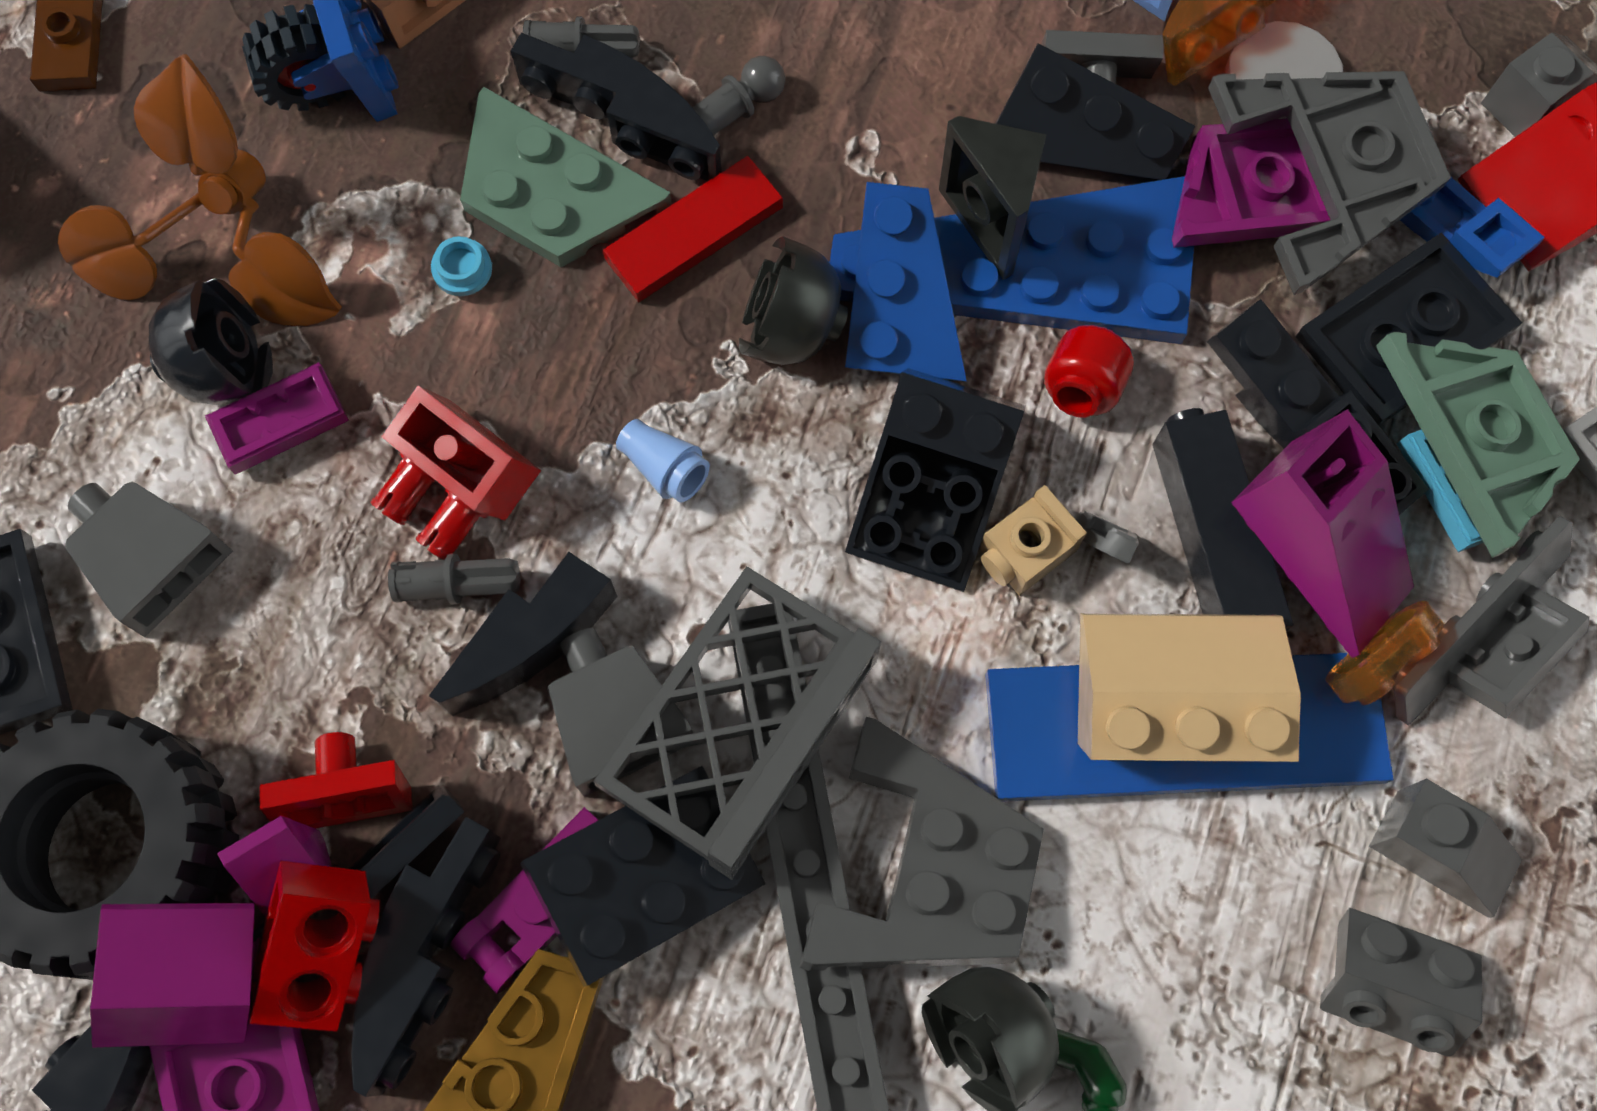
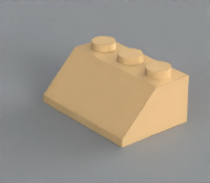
(1187, 688)

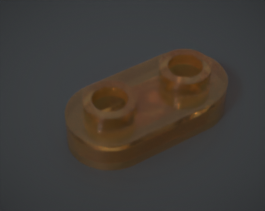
(1401, 640)

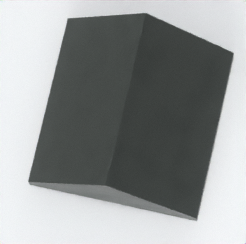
(990, 184)

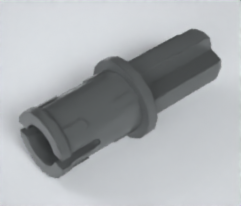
(569, 34)
(452, 579)

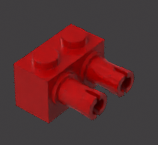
(463, 456)

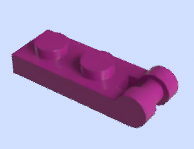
(523, 913)

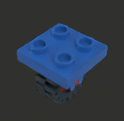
(319, 56)

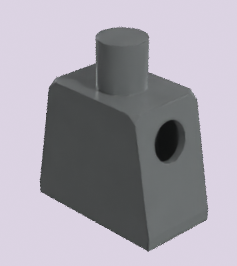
(140, 552)
(602, 703)

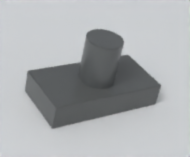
(1109, 53)

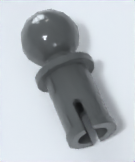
(760, 81)

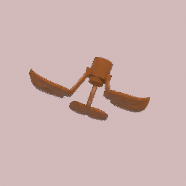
(186, 125)

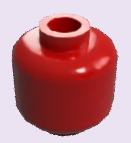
(1088, 371)

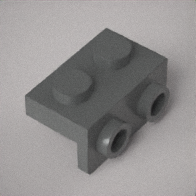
(1404, 984)

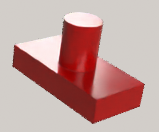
(339, 789)

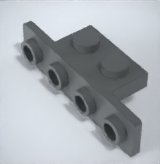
(1504, 638)

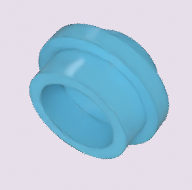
(461, 266)

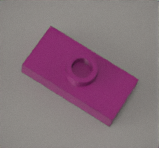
(276, 418)

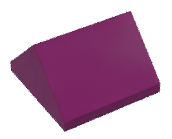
(172, 974)

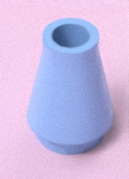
(665, 461)

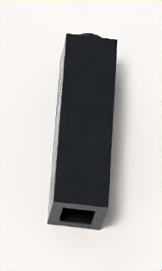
(1224, 556)

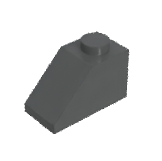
(1539, 82)
(1448, 845)

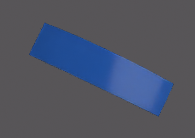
(1485, 236)

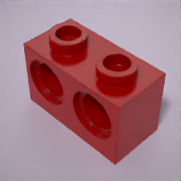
(300, 945)

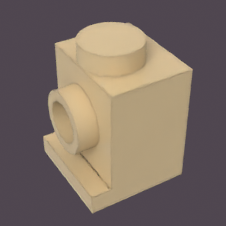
(1048, 524)

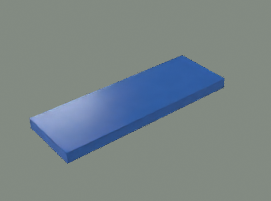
(1040, 757)

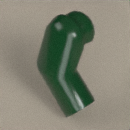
(1095, 1070)

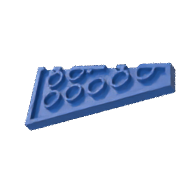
(1079, 263)

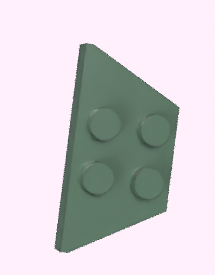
(548, 185)
(1485, 429)

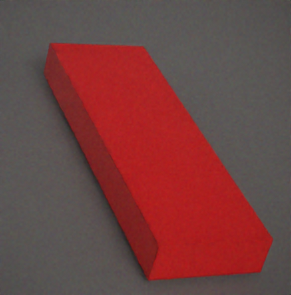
(693, 228)

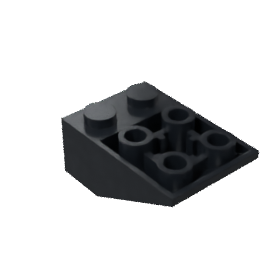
(934, 478)

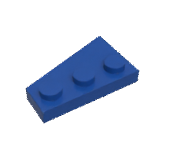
(901, 289)

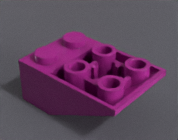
(1334, 528)

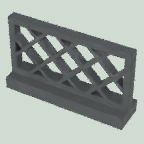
(788, 751)

